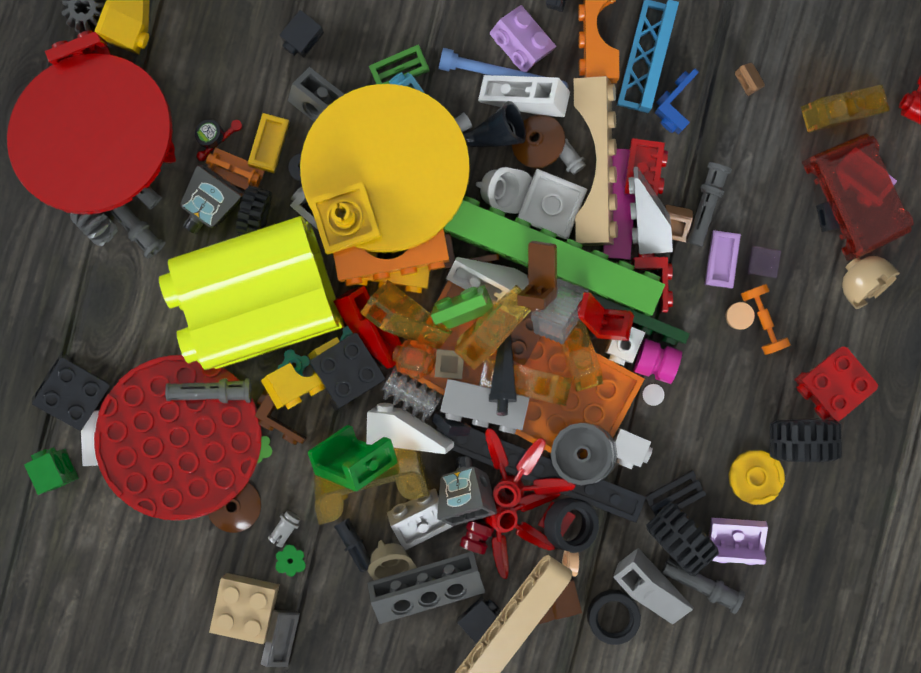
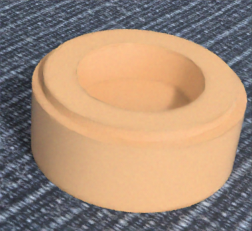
(739, 315)
(571, 561)

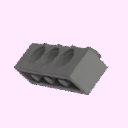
(312, 94)
(425, 587)

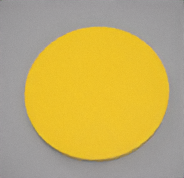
(401, 150)

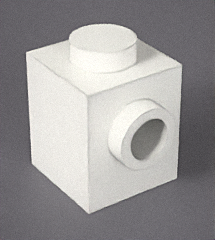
(625, 351)
(631, 449)

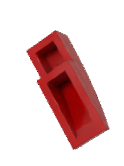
(378, 342)

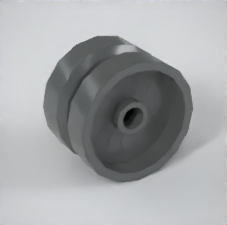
(600, 449)

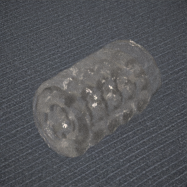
(410, 394)

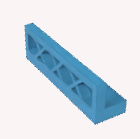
(658, 55)

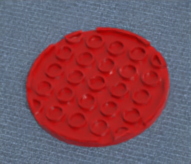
(89, 133)
(175, 453)

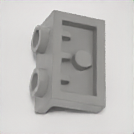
(416, 520)

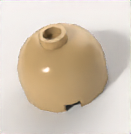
(867, 279)

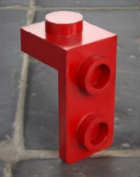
(650, 262)
(604, 322)

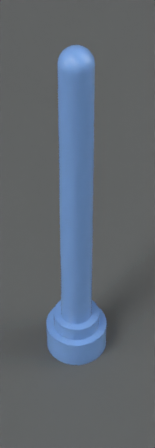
(451, 61)

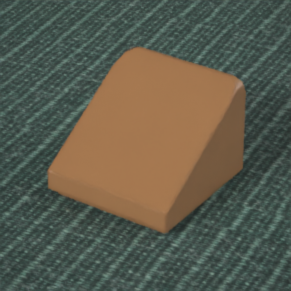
(749, 78)
(680, 222)

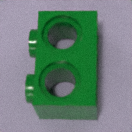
(50, 470)

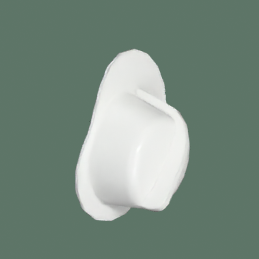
(505, 188)

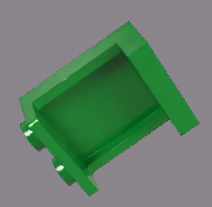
(350, 460)

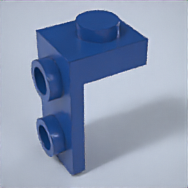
(671, 118)

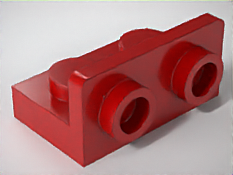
(649, 158)

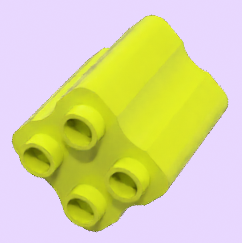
(251, 294)

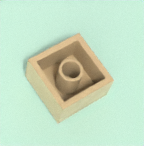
(244, 608)

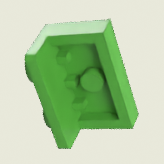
(462, 308)

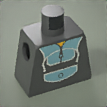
(209, 199)
(465, 494)

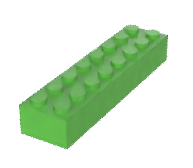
(591, 270)

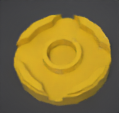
(756, 477)

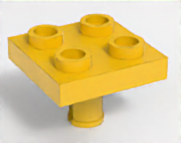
(344, 218)

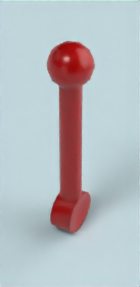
(236, 125)

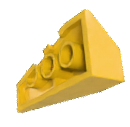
(125, 24)

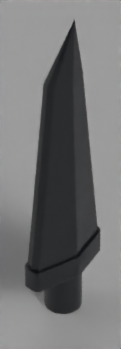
(503, 381)

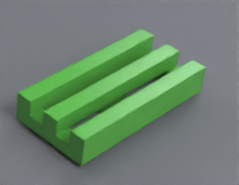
(397, 57)

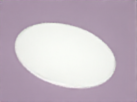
(653, 394)

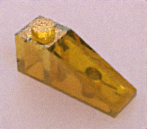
(533, 383)

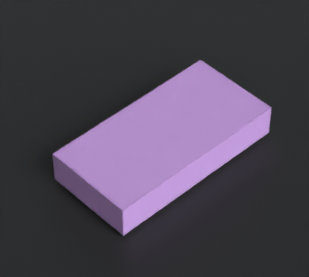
(722, 259)

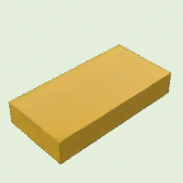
(268, 143)

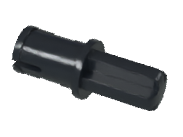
(353, 544)

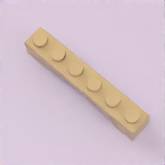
(595, 219)

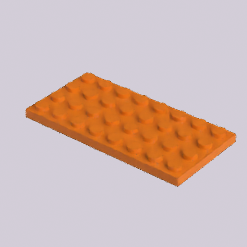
(598, 405)

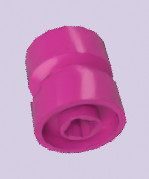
(657, 361)

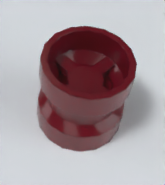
(476, 536)

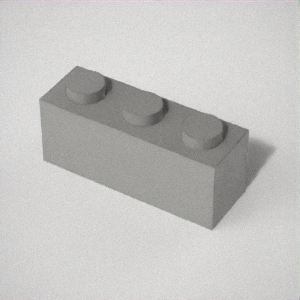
(473, 402)

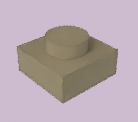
(448, 364)

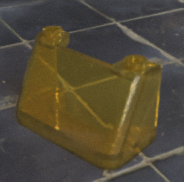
(408, 474)

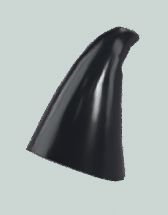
(500, 129)

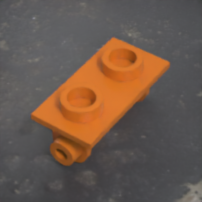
(234, 169)

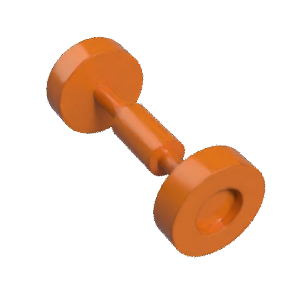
(765, 319)

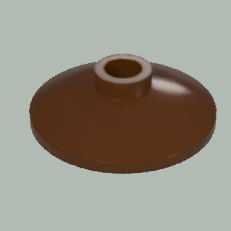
(547, 148)
(246, 514)

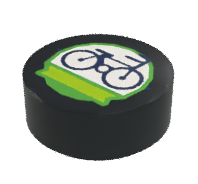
(209, 134)

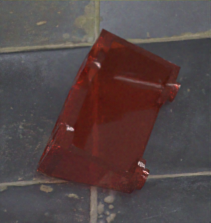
(860, 195)

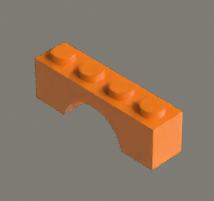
(598, 56)
(356, 263)

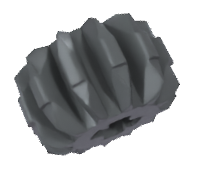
(78, 18)
(96, 227)

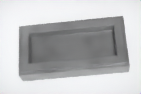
(280, 638)

